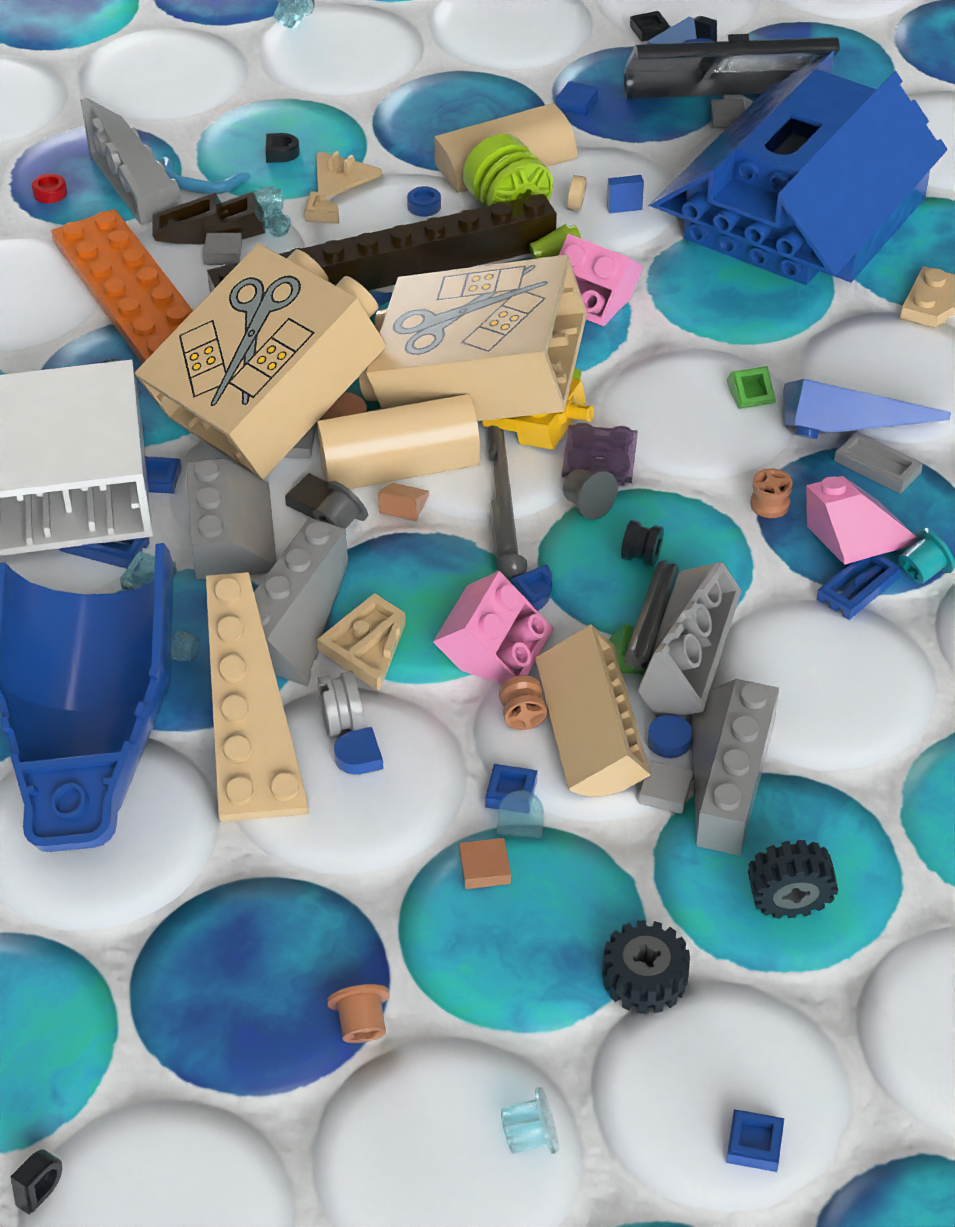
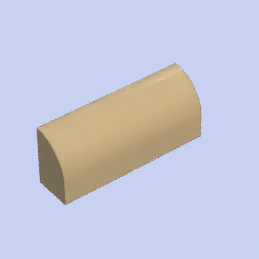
(540, 129)
(400, 442)
(592, 715)

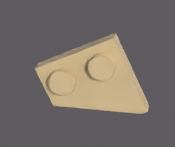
(930, 298)
(365, 640)

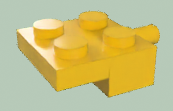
(549, 428)

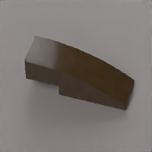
(194, 219)

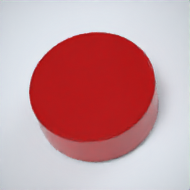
(49, 188)

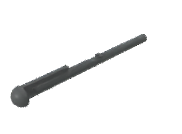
(502, 515)

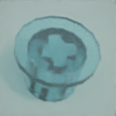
(291, 12)
(530, 1125)

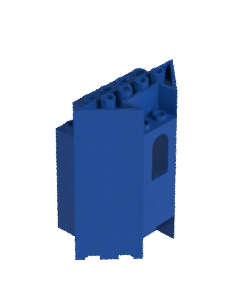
(829, 199)

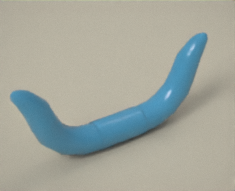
(202, 186)

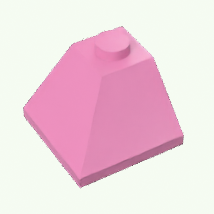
(853, 521)

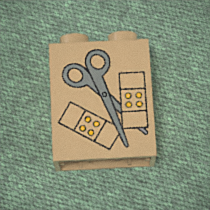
(483, 332)
(264, 357)

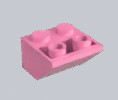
(602, 277)
(493, 631)

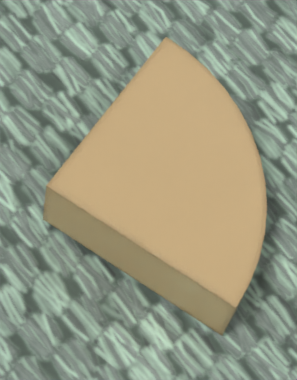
(320, 209)

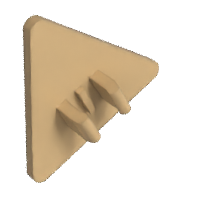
(340, 174)

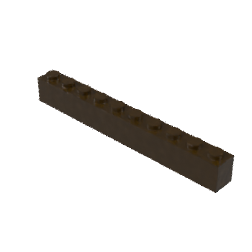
(430, 245)

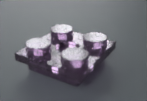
(614, 445)

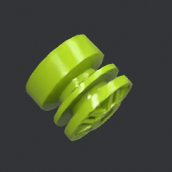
(505, 171)

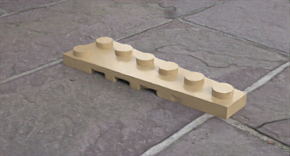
(251, 732)

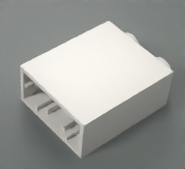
(71, 458)

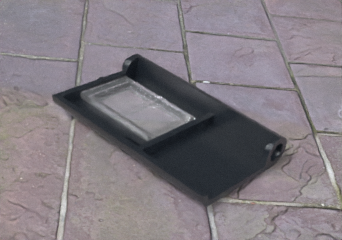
(720, 66)

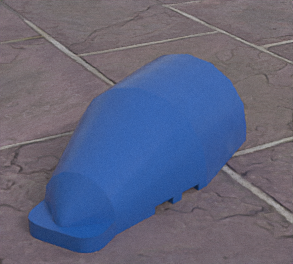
(81, 698)

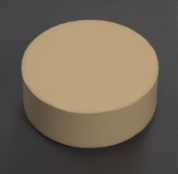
(576, 193)

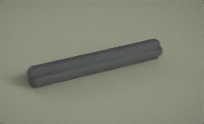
(651, 615)

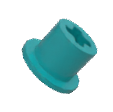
(926, 557)

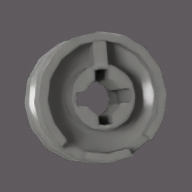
(340, 703)

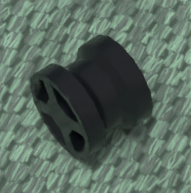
(642, 542)

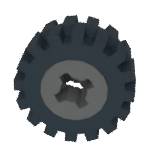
(792, 879)
(634, 981)

